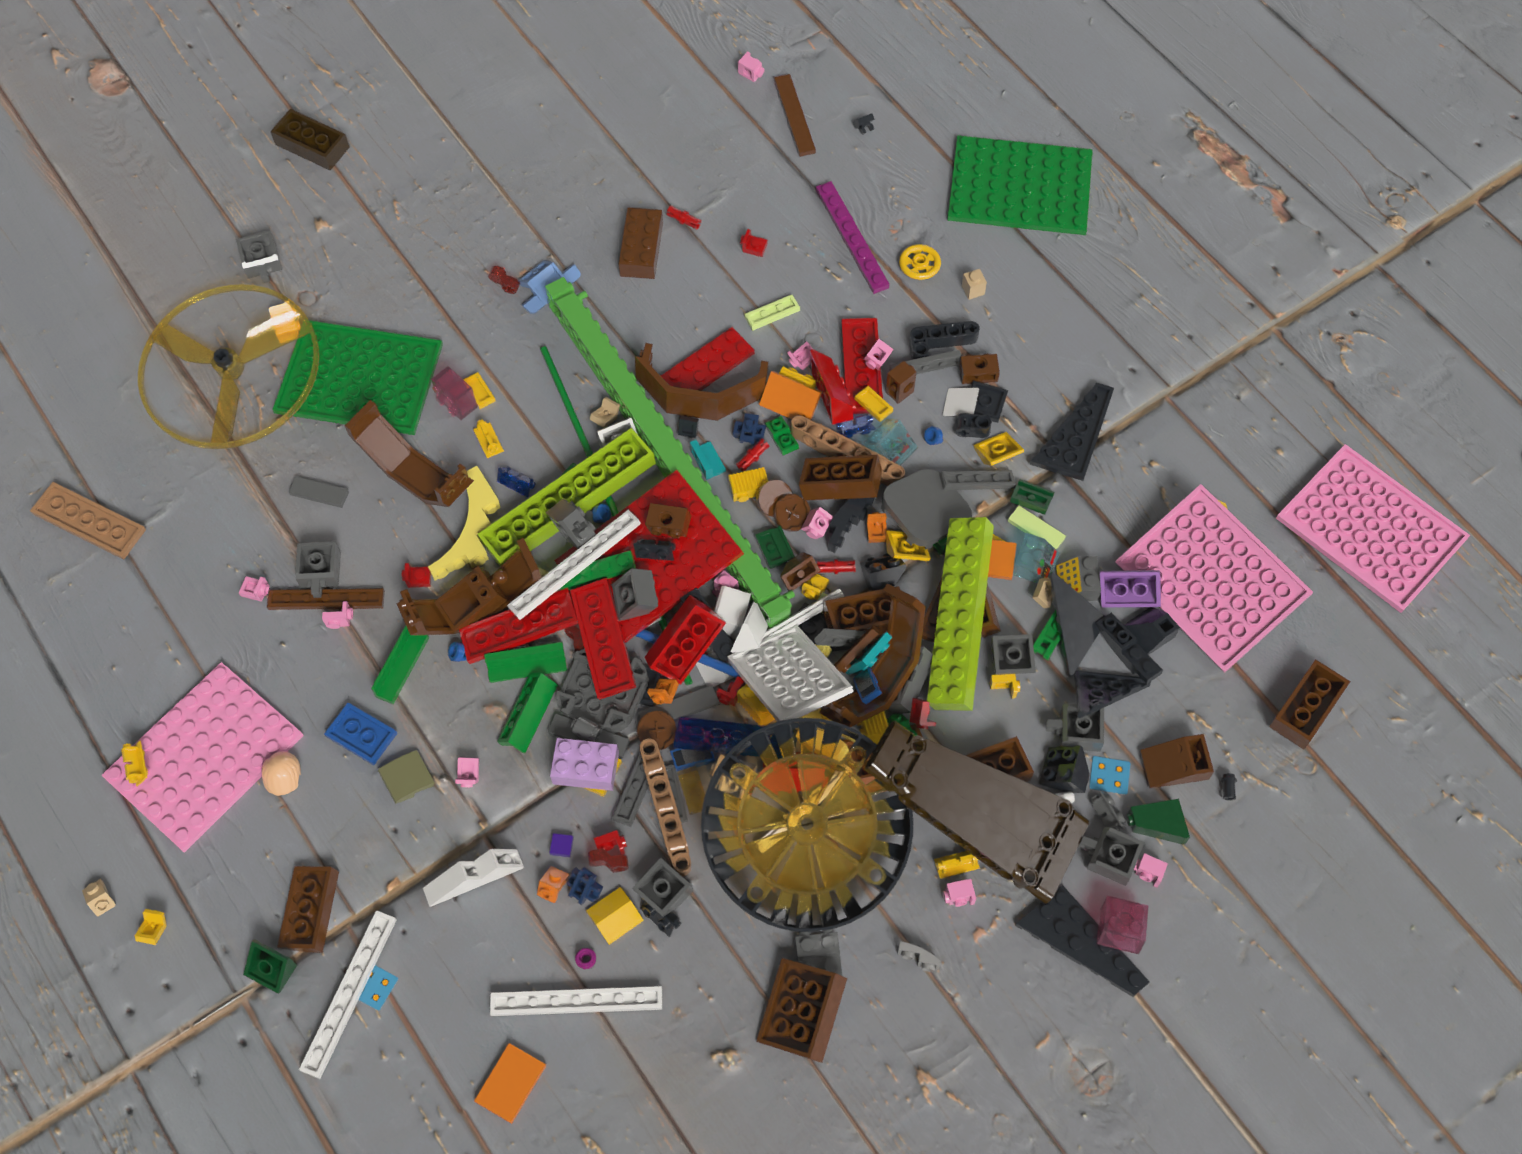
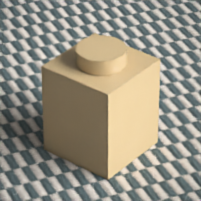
(974, 284)

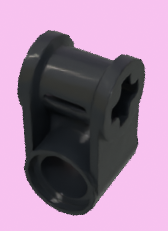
(972, 425)

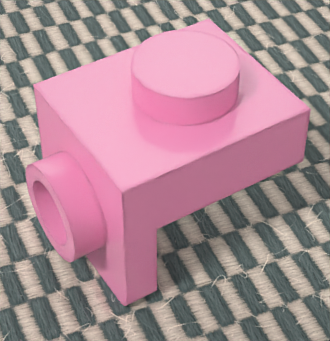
(801, 356)
(254, 588)
(338, 619)
(467, 771)

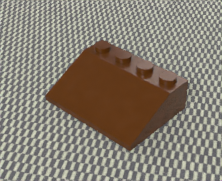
(802, 1010)

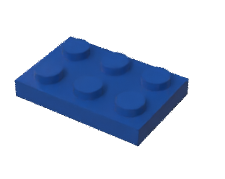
(360, 733)

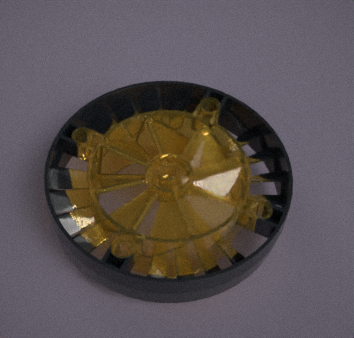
(765, 854)

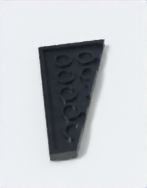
(1075, 439)
(1075, 935)

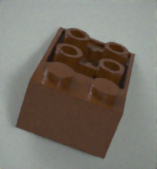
(1177, 762)

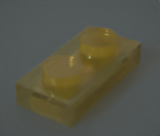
(692, 791)

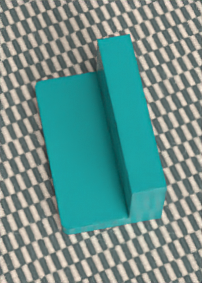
(707, 459)

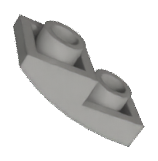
(926, 959)

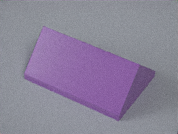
(1130, 588)

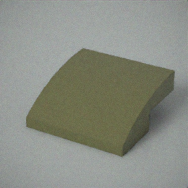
(406, 776)

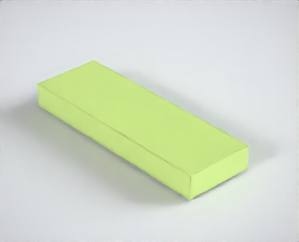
(772, 312)
(1033, 525)

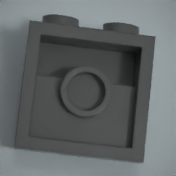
(819, 950)

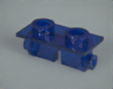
(862, 426)
(511, 479)

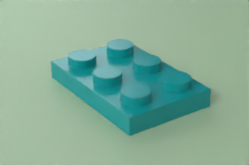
(869, 656)

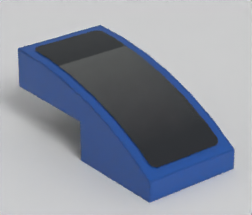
(867, 685)
(688, 758)

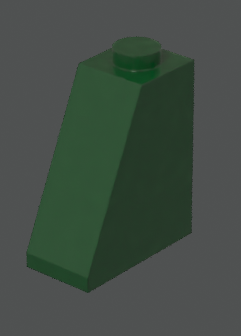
(1159, 820)

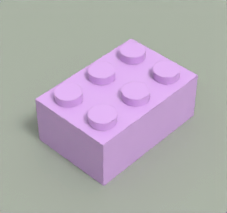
(584, 764)

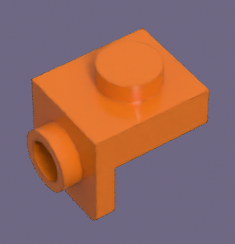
(876, 527)
(664, 691)
(552, 883)

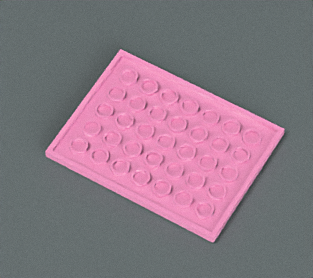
(1373, 528)
(1216, 577)
(204, 756)

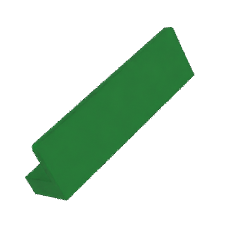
(523, 661)
(398, 666)
(527, 712)

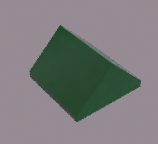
(268, 966)

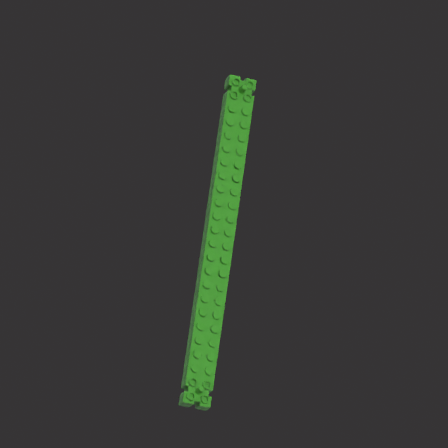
(659, 438)

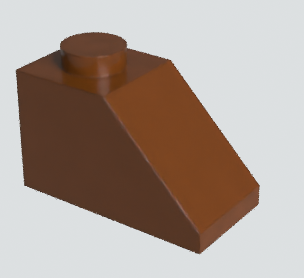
(799, 571)

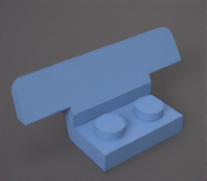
(539, 277)

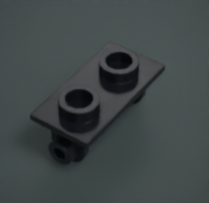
(647, 549)
(665, 924)

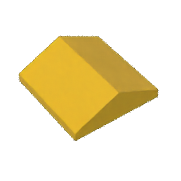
(997, 449)
(899, 548)
(614, 915)

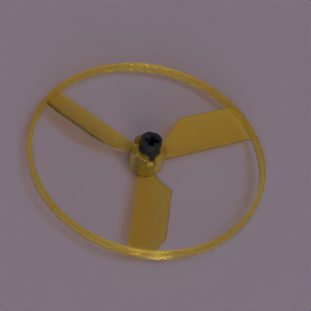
(229, 365)

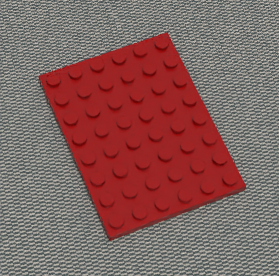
(696, 557)

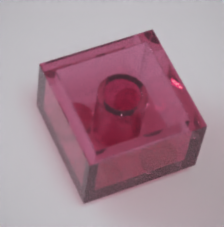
(454, 393)
(1123, 924)

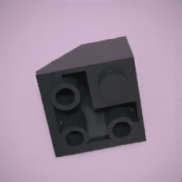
(882, 571)
(1152, 629)
(1065, 769)

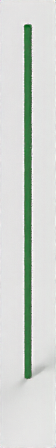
(586, 447)

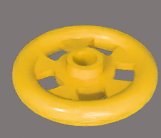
(914, 273)

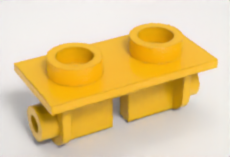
(487, 439)
(136, 771)
(956, 864)

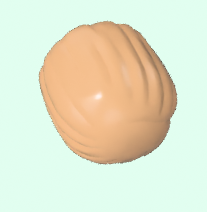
(281, 773)

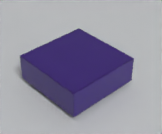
(561, 845)

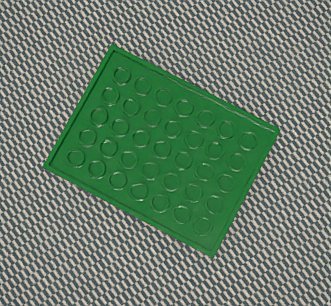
(1021, 185)
(359, 368)

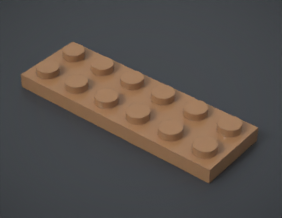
(88, 520)

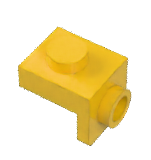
(1004, 682)
(151, 927)

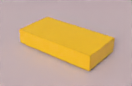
(481, 391)
(874, 403)

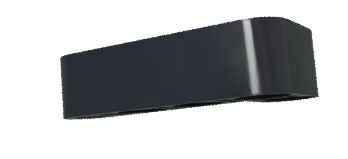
(964, 334)

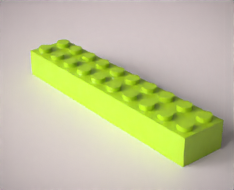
(583, 485)
(960, 614)

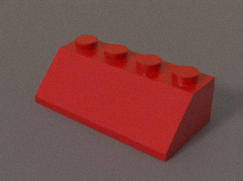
(833, 395)
(684, 640)

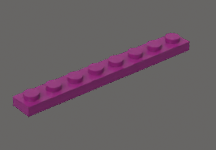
(852, 237)

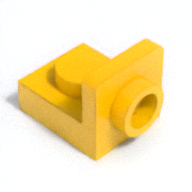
(814, 587)

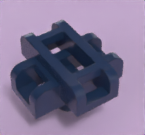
(748, 426)
(587, 884)

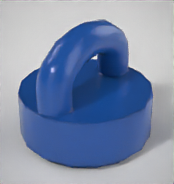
(933, 436)
(601, 513)
(457, 652)

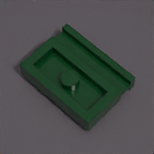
(1032, 497)
(774, 547)

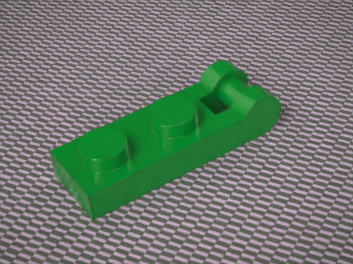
(1050, 636)

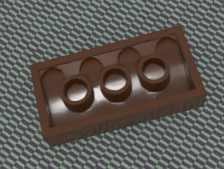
(308, 909)

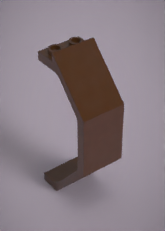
(695, 402)
(403, 462)
(424, 617)
(893, 664)

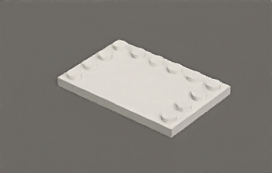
(790, 674)

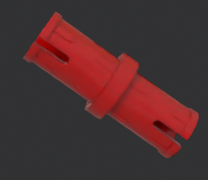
(684, 217)
(752, 455)
(836, 566)

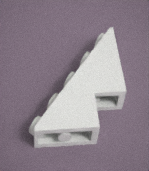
(472, 874)

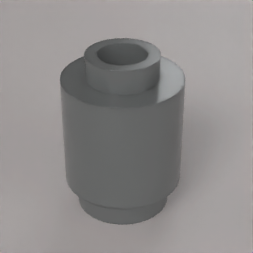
(586, 729)

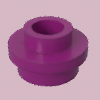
(585, 952)

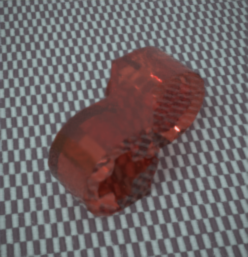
(499, 276)
(575, 634)
(601, 857)

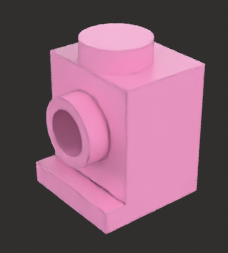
(750, 67)
(880, 349)
(817, 523)
(724, 579)
(1150, 869)
(959, 893)

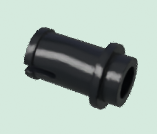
(1229, 786)

